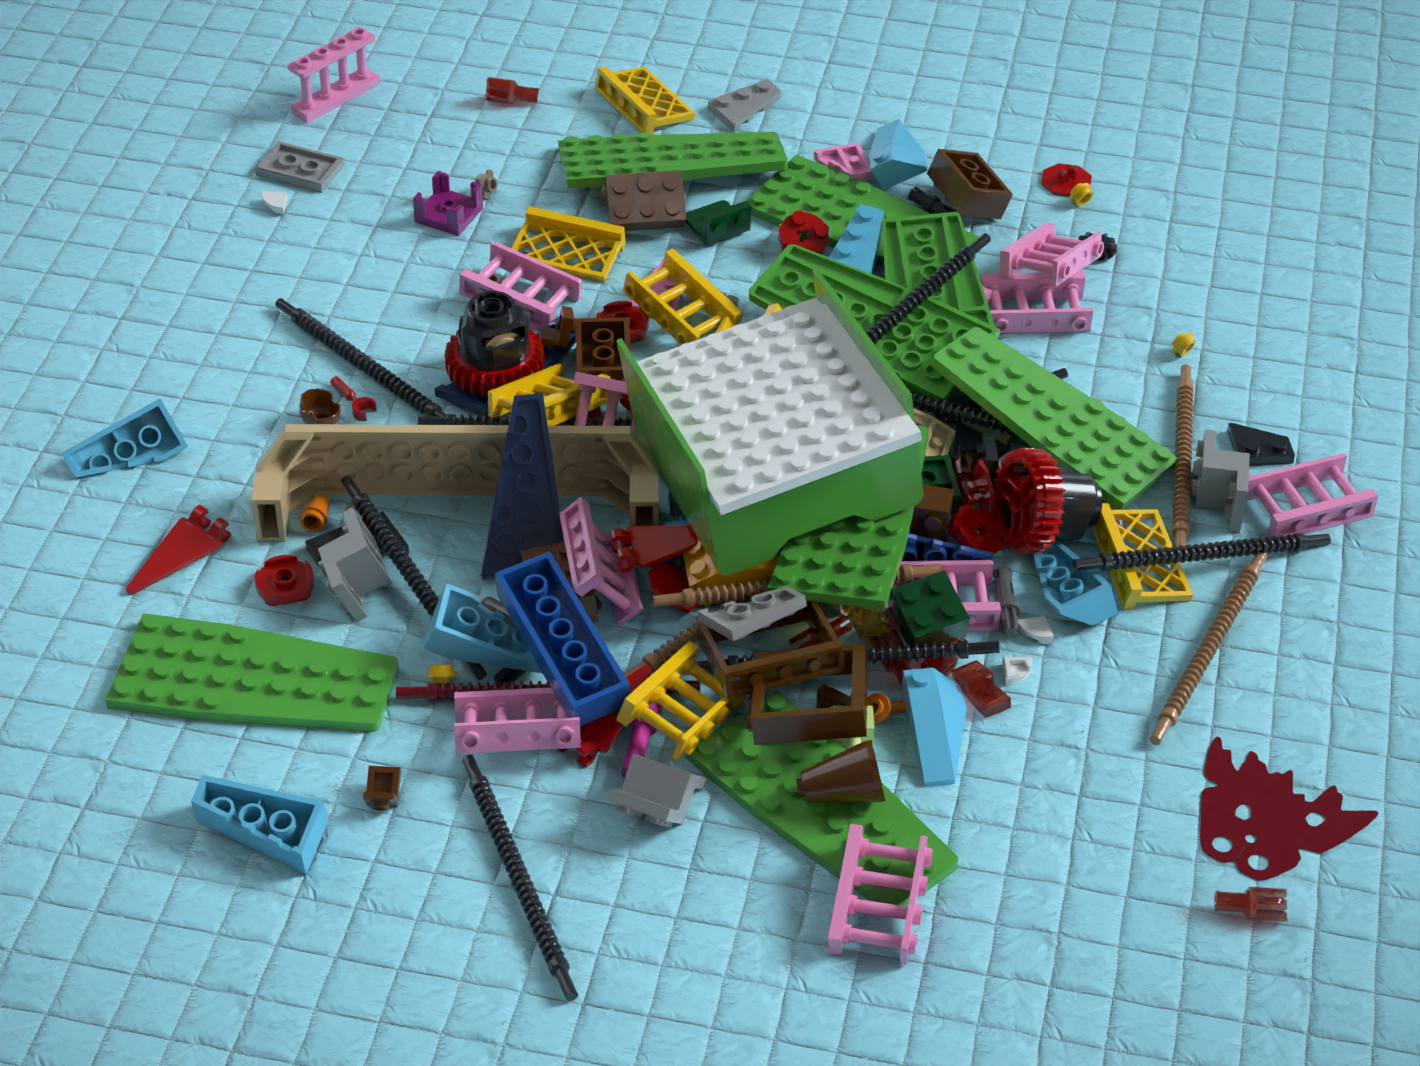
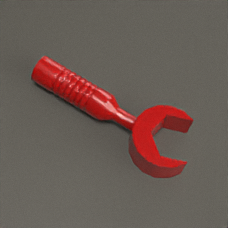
(358, 403)

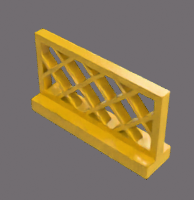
(634, 105)
(573, 230)
(1128, 581)

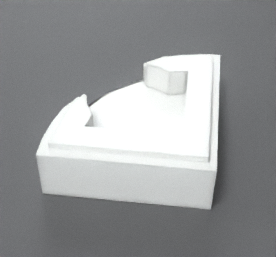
(275, 200)
(1037, 629)
(1016, 669)

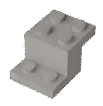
(1220, 480)
(353, 565)
(656, 790)

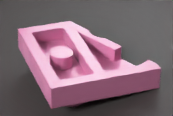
(845, 159)

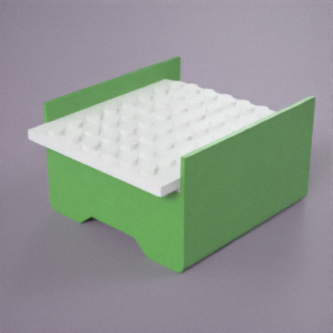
(777, 428)

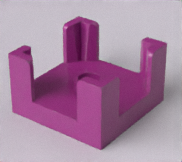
(448, 209)

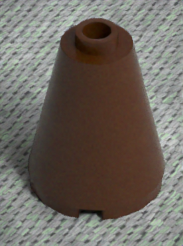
(844, 778)

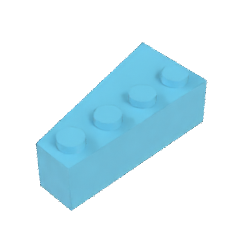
(861, 240)
(262, 819)

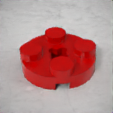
(804, 223)
(637, 317)
(964, 527)
(276, 592)

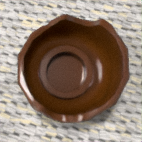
(318, 407)

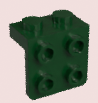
(720, 220)

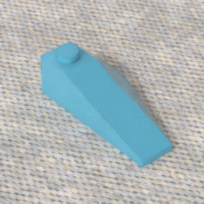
(935, 722)

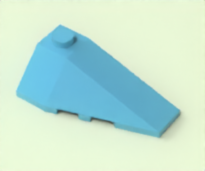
(896, 155)
(133, 441)
(1073, 593)
(475, 634)

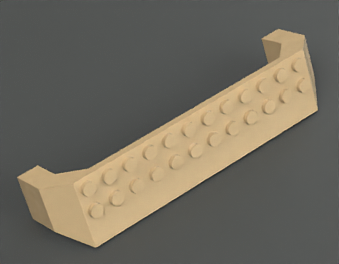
(443, 462)

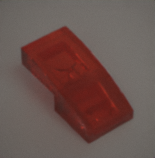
(980, 690)

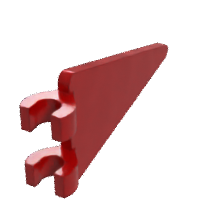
(650, 544)
(181, 547)
(602, 732)

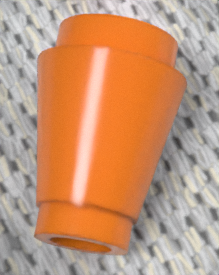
(315, 514)

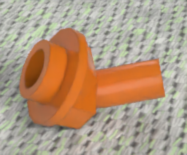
(883, 707)

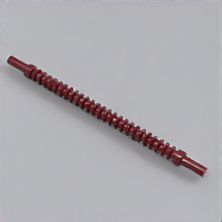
(433, 691)

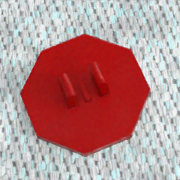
(1063, 177)
(983, 488)
(670, 580)

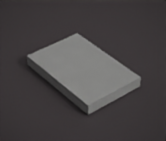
(300, 166)

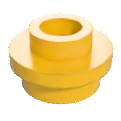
(1081, 194)
(1183, 344)
(441, 673)

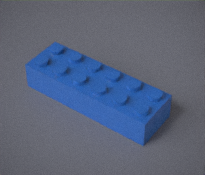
(562, 638)

